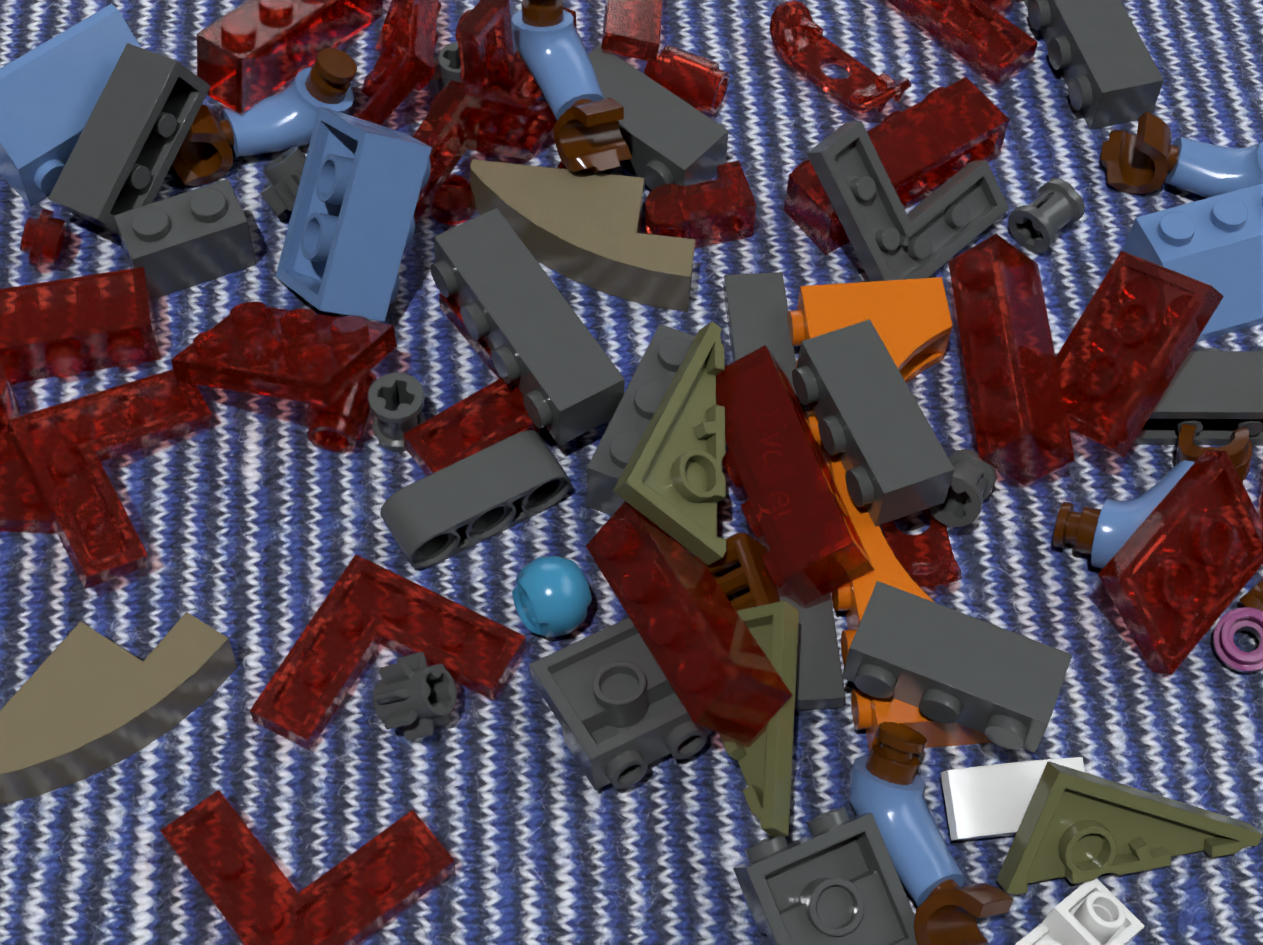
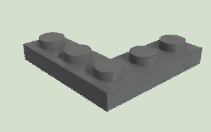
(880, 230)

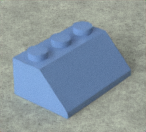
(51, 97)
(353, 215)
(1214, 243)

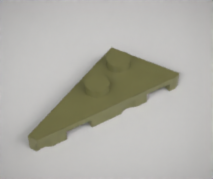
(678, 461)
(768, 756)
(1099, 826)

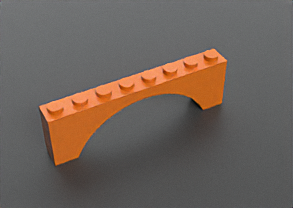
(915, 329)

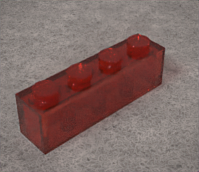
(271, 41)
(918, 151)
(77, 325)
(1010, 361)
(786, 481)
(689, 626)

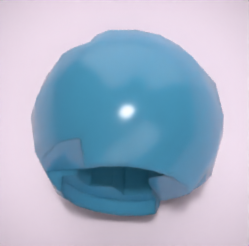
(551, 596)

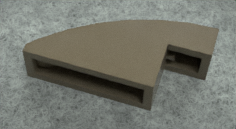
(588, 230)
(104, 704)

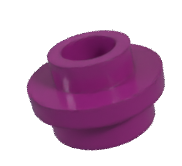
(1223, 639)

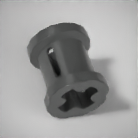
(1046, 215)
(397, 407)
(965, 496)

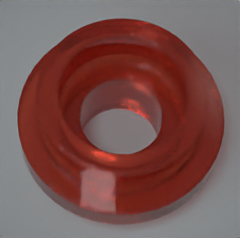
(43, 238)

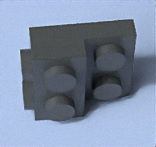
(615, 706)
(827, 886)

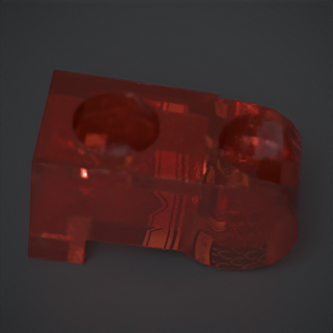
(704, 211)

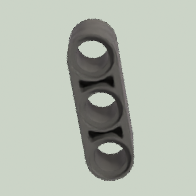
(475, 499)

